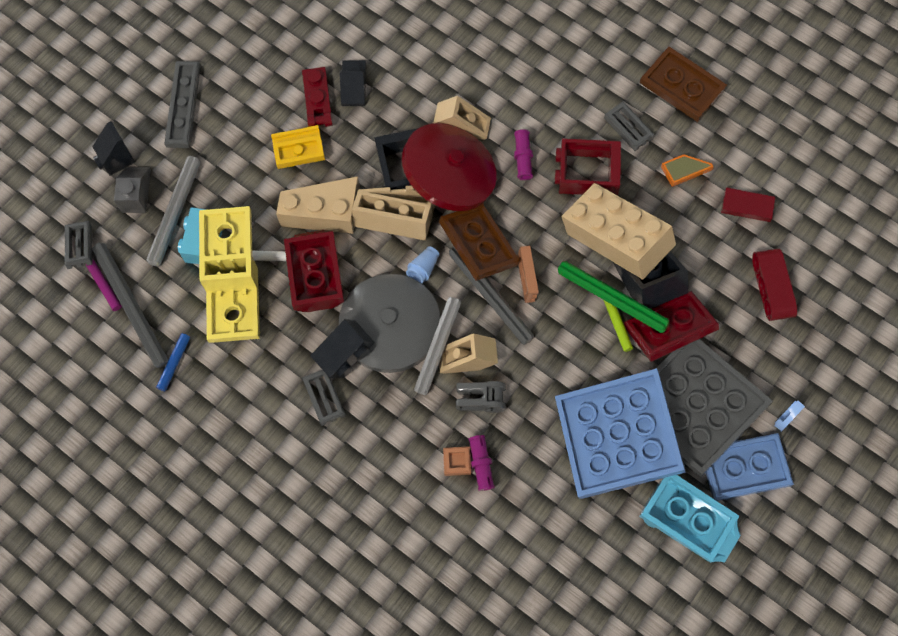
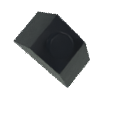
(111, 151)

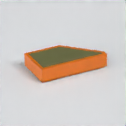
(684, 168)

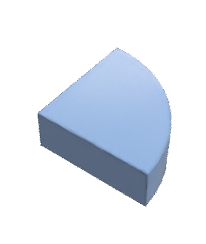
(789, 415)

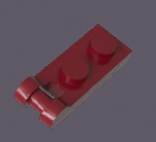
(317, 97)

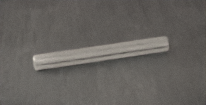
(173, 211)

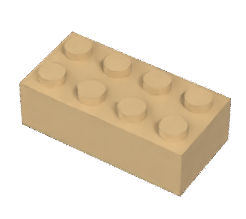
(619, 230)

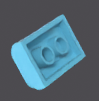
(692, 519)

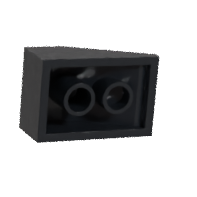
(662, 284)

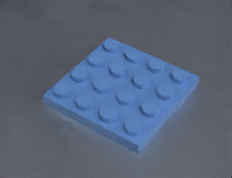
(619, 434)

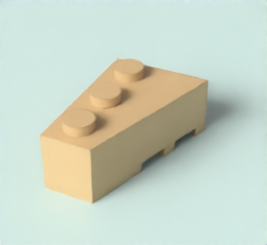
(393, 212)

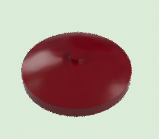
(449, 167)

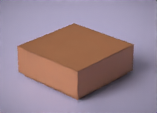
(457, 461)

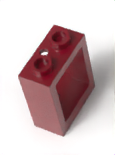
(588, 148)

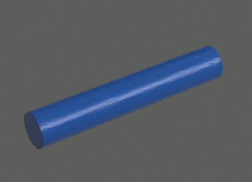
(173, 362)

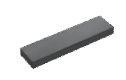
(182, 104)

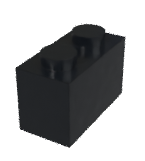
(342, 349)

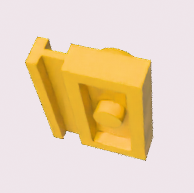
(297, 147)

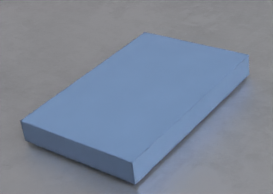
(750, 468)

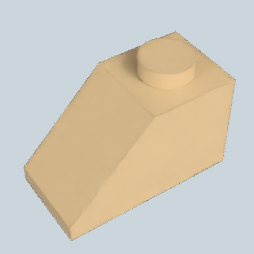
(463, 115)
(469, 354)

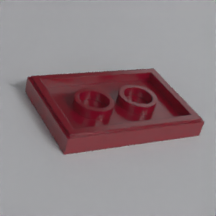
(687, 323)

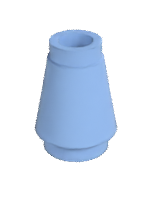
(423, 264)

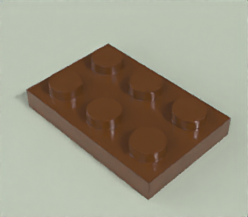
(683, 84)
(479, 242)

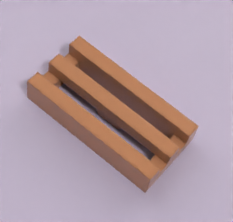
(527, 274)

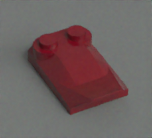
(313, 271)

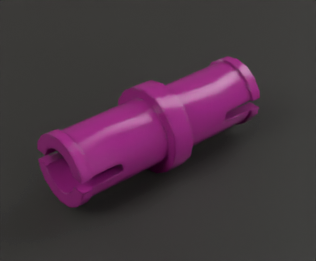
(523, 154)
(481, 463)

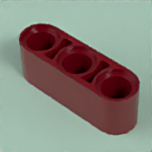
(774, 284)

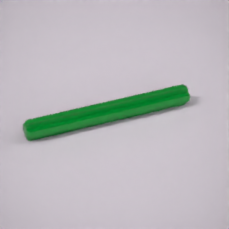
(613, 296)

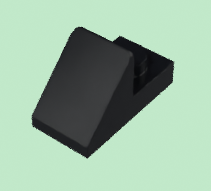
(353, 82)

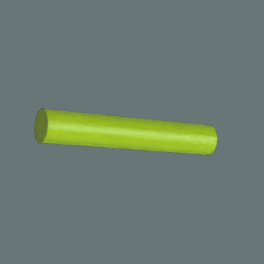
(619, 327)

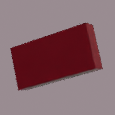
(748, 204)

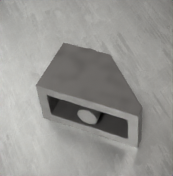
(132, 189)

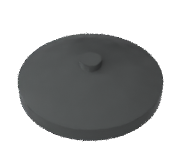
(397, 317)

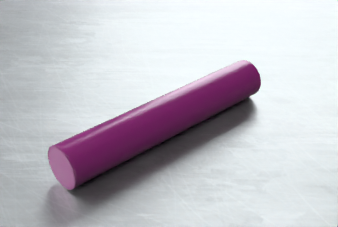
(104, 286)

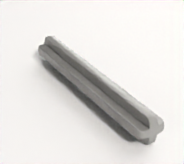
(437, 346)

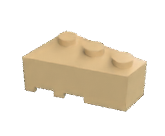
(319, 206)

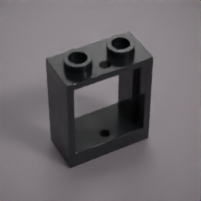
(389, 145)

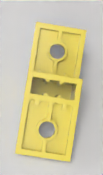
(229, 274)

